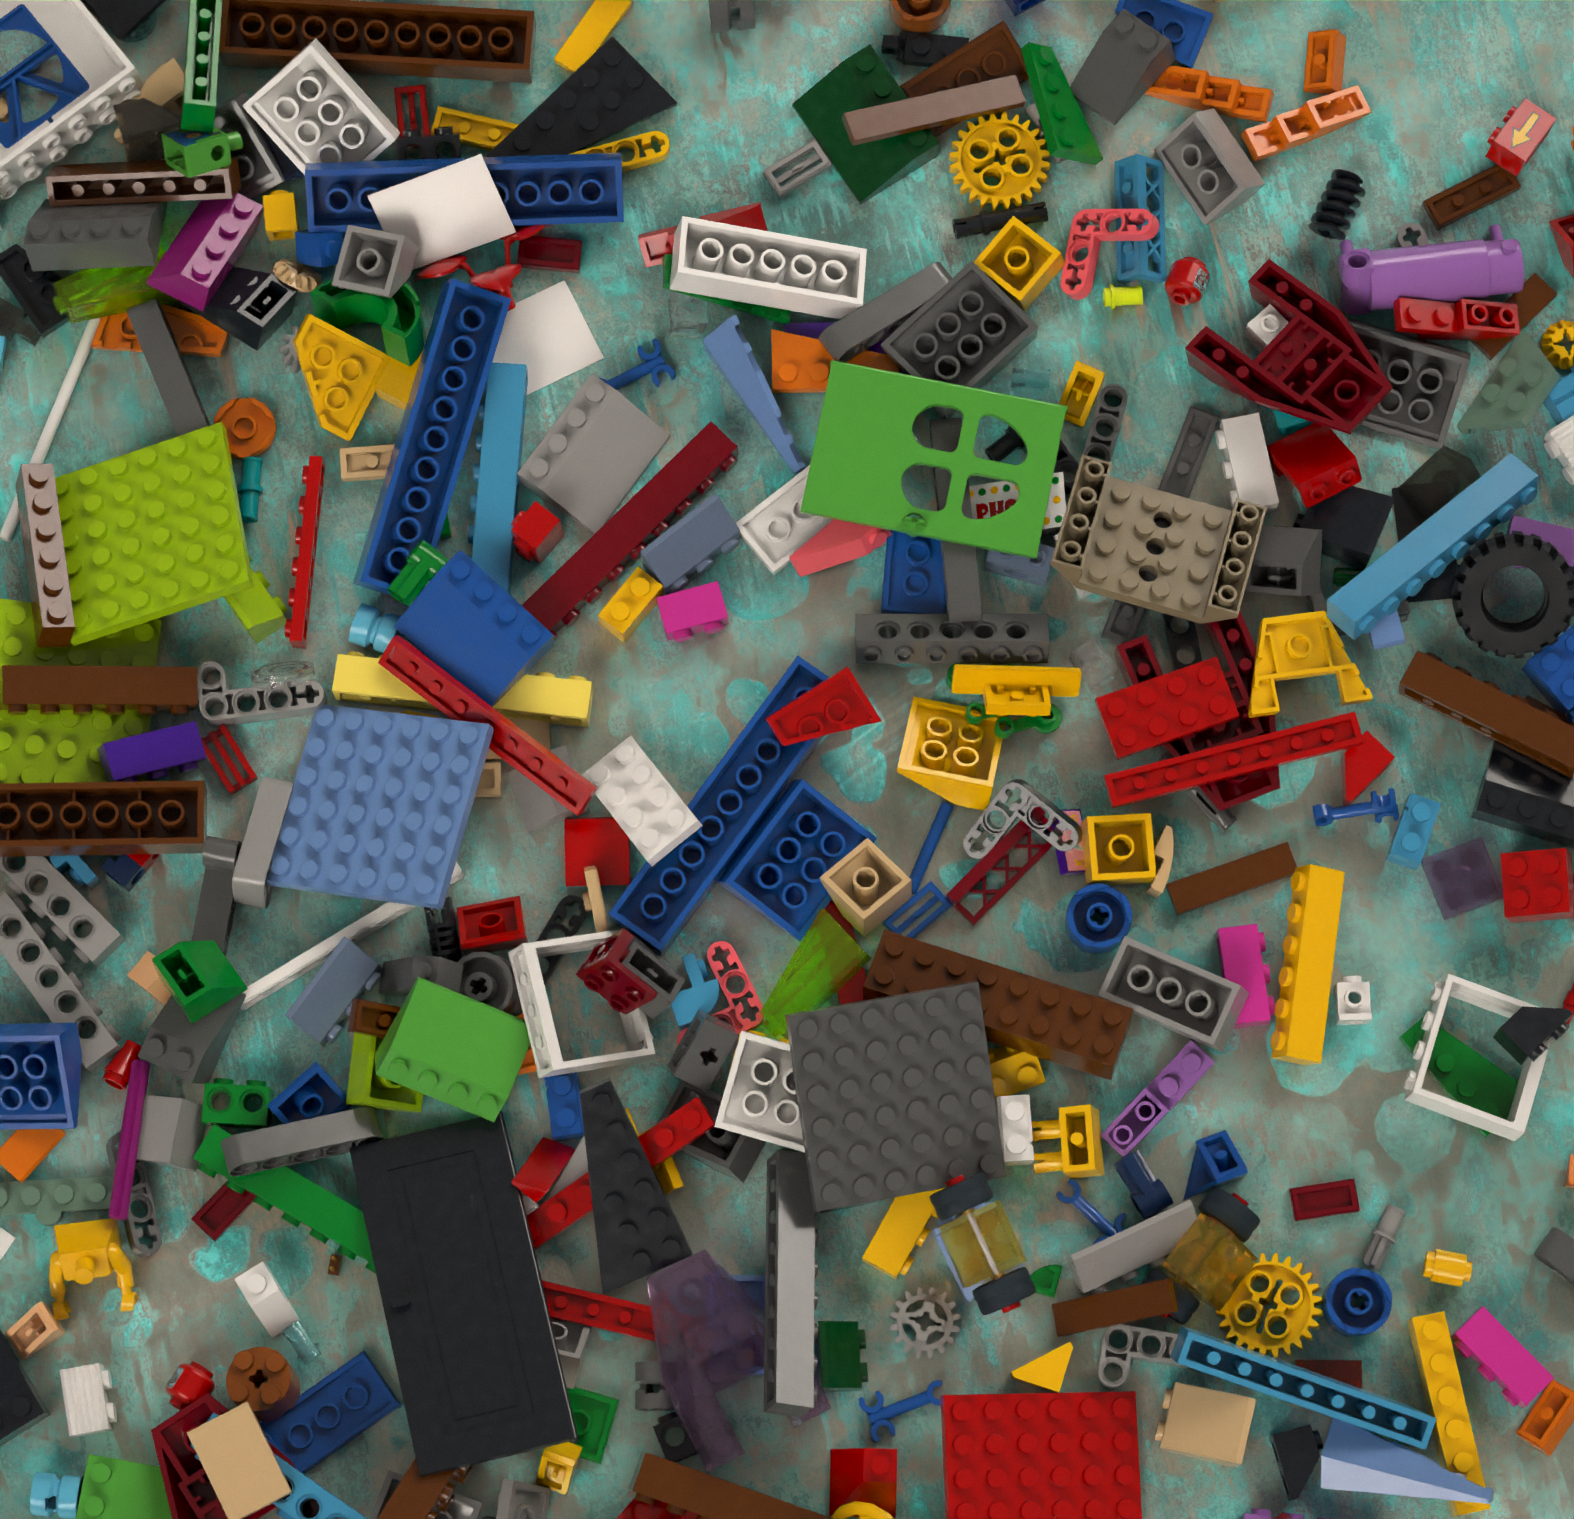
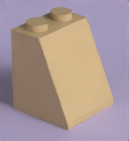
(1205, 1424)

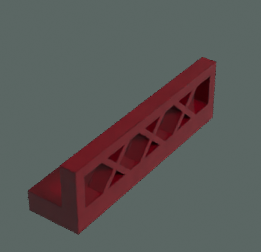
(989, 864)

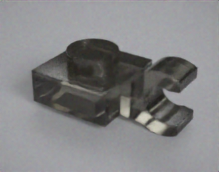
(12, 323)

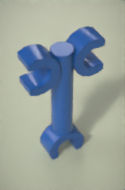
(653, 364)
(1379, 806)
(1091, 1212)
(879, 1415)

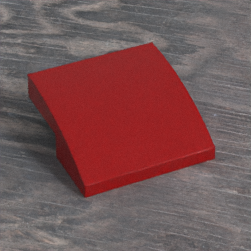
(597, 843)

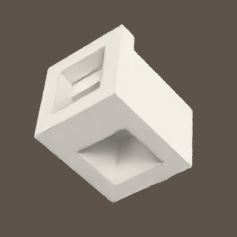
(1347, 1012)

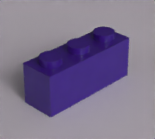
(152, 754)

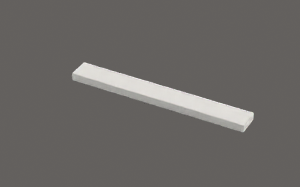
(320, 952)

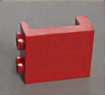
(1315, 463)

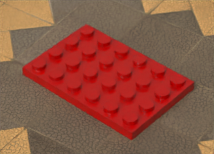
(1041, 1456)

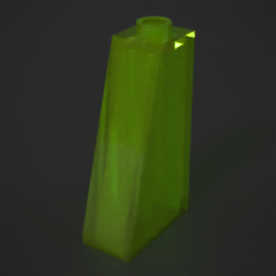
(106, 291)
(815, 973)

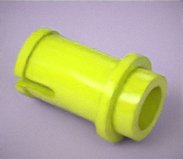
(1122, 296)

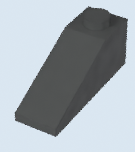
(401, 974)

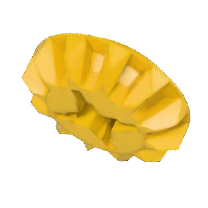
(1554, 353)

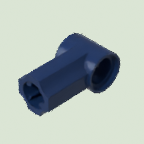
(1146, 1191)

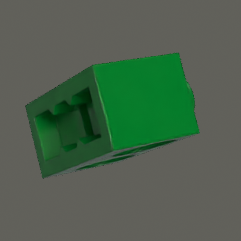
(236, 1113)

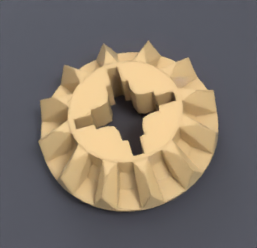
(297, 275)

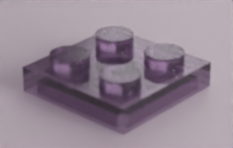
(1462, 878)

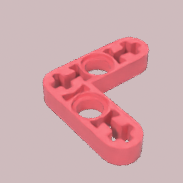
(1092, 238)
(732, 1013)

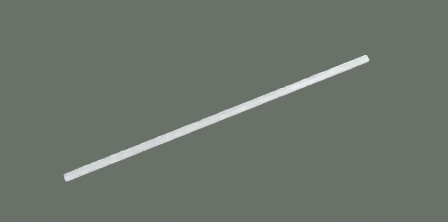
(55, 417)

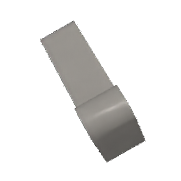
(263, 708)
(259, 843)
(1133, 1350)

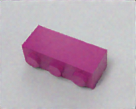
(1242, 963)
(1501, 1358)

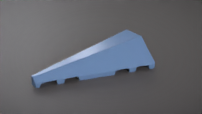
(739, 368)
(1366, 1463)

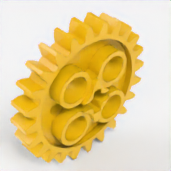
(986, 138)
(1297, 1316)

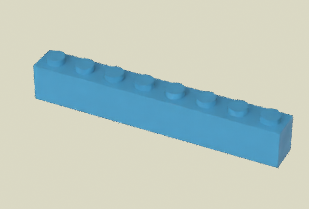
(498, 468)
(1432, 547)
(1303, 1387)

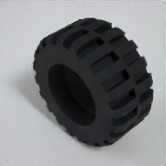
(1522, 636)

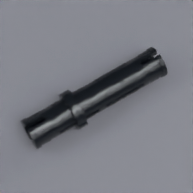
(993, 221)

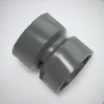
(723, 20)
(649, 1375)

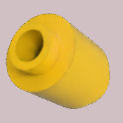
(1447, 1267)

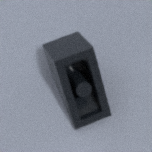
(1296, 1457)

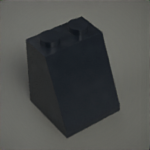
(1349, 524)

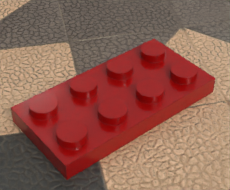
(1167, 708)

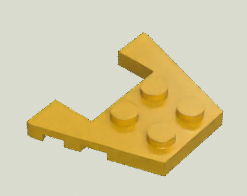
(1301, 648)

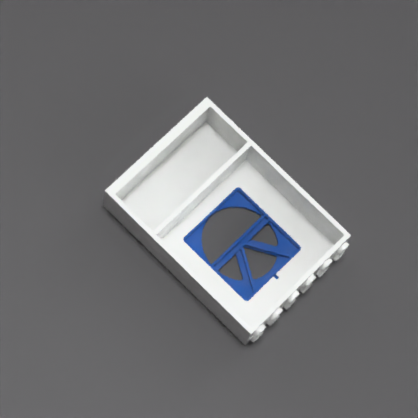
(93, 81)

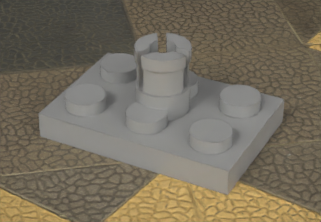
(521, 1501)

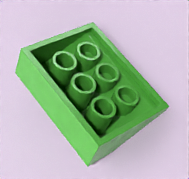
(453, 1049)
(122, 1491)

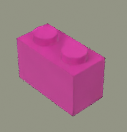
(693, 612)

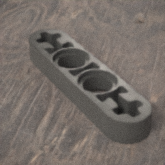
(142, 1194)

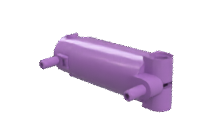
(1429, 272)

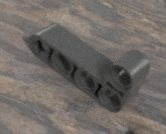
(216, 899)

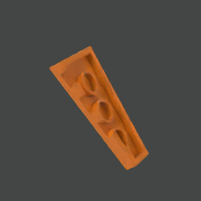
(192, 333)
(803, 363)

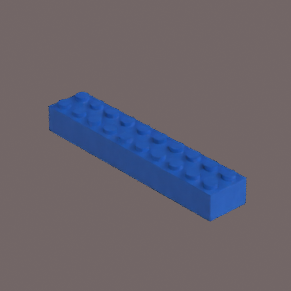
(531, 188)
(433, 430)
(730, 810)

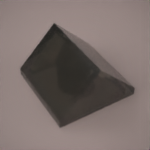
(1439, 480)

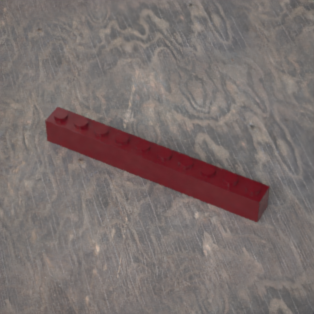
(632, 528)

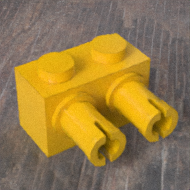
(1080, 1142)

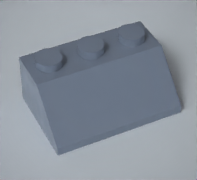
(691, 545)
(330, 992)

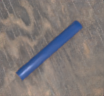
(930, 845)

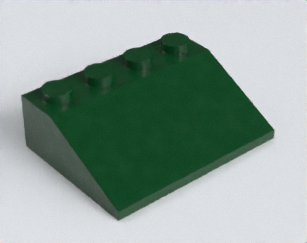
(873, 165)

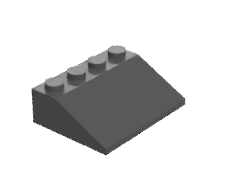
(94, 236)
(961, 334)
(1423, 380)

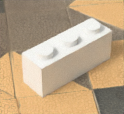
(1247, 461)

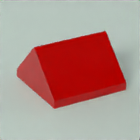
(491, 926)

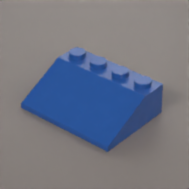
(474, 629)
(787, 855)
(39, 1076)

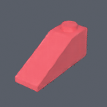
(836, 545)

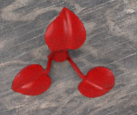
(496, 280)

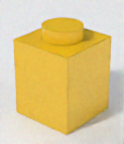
(280, 215)

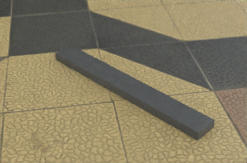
(1177, 480)

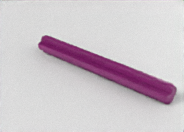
(129, 1140)

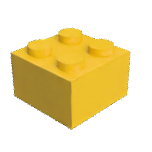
(1020, 262)
(1118, 849)

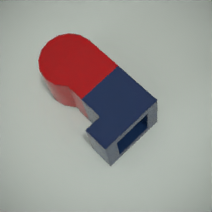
(128, 868)

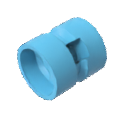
(371, 628)
(55, 1495)

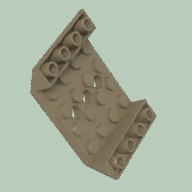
(1203, 549)

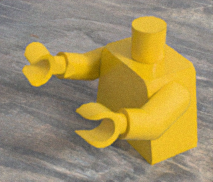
(85, 1253)

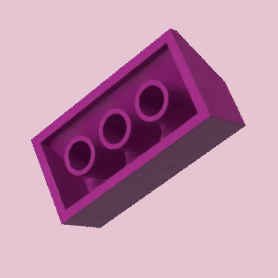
(206, 249)

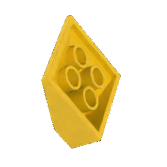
(950, 753)

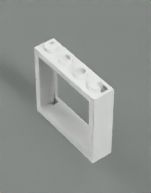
(539, 1017)
(1529, 1077)

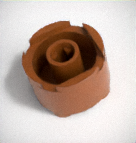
(919, 15)
(254, 1367)

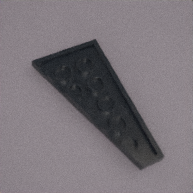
(590, 106)
(630, 1209)

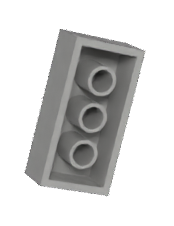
(1174, 993)

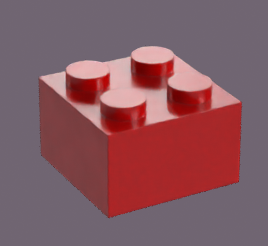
(1537, 885)

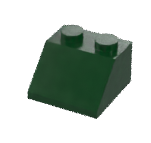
(840, 1356)

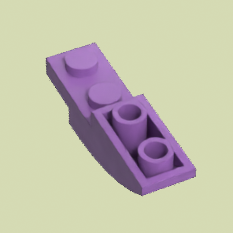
(1158, 1098)

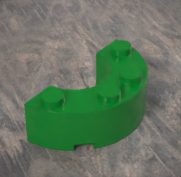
(399, 315)

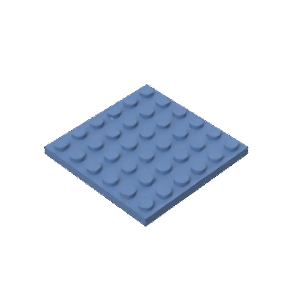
(380, 805)

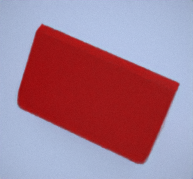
(542, 1168)

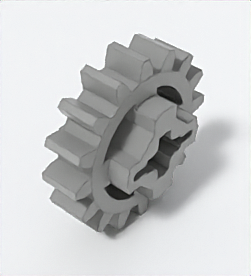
(944, 1327)

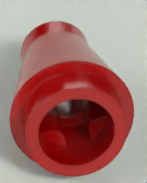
(118, 1069)

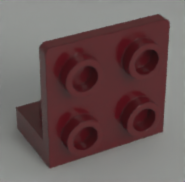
(611, 979)

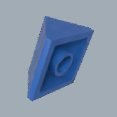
(309, 1097)

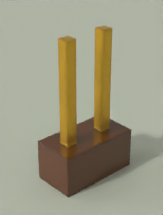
(334, 1265)

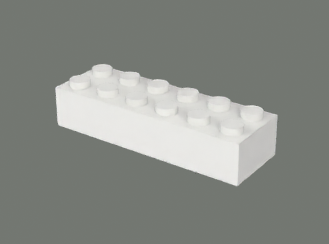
(767, 268)

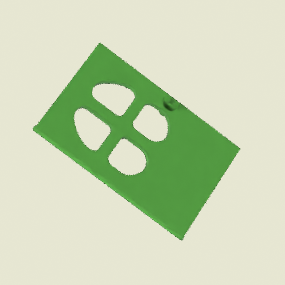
(869, 445)

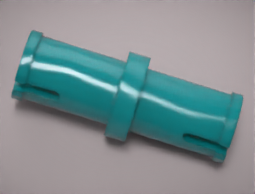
(250, 489)

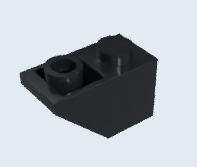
(1529, 1029)

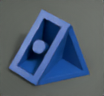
(1214, 1164)

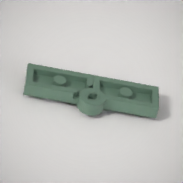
(54, 1197)

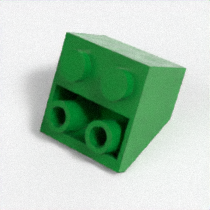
(198, 977)

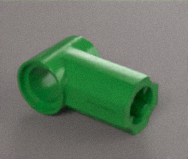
(420, 568)

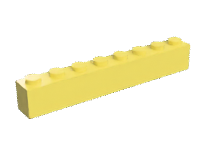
(531, 698)

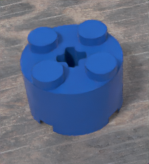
(1107, 903)
(1359, 1283)

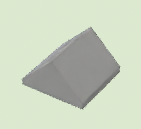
(170, 1132)

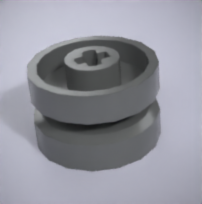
(490, 981)

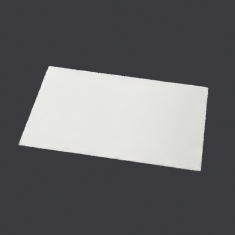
(445, 210)
(547, 337)

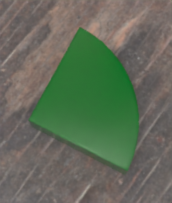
(1046, 1280)

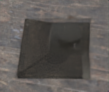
(141, 128)

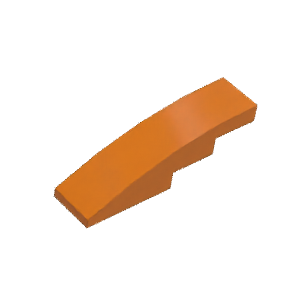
(1203, 92)
(1306, 123)

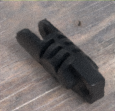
(443, 936)

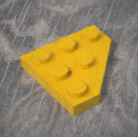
(337, 374)

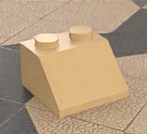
(867, 887)

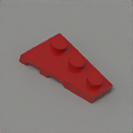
(823, 710)

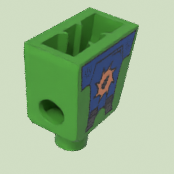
(199, 151)

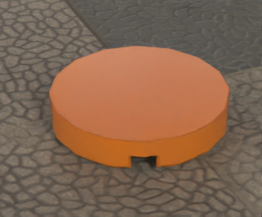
(248, 427)

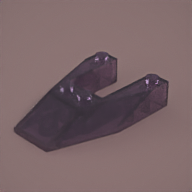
(706, 1341)

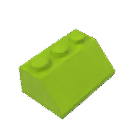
(257, 609)
(371, 1090)

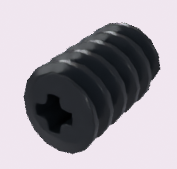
(1336, 205)

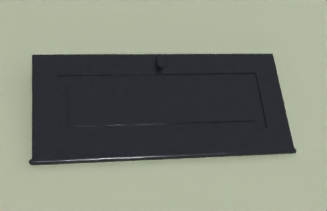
(462, 1295)

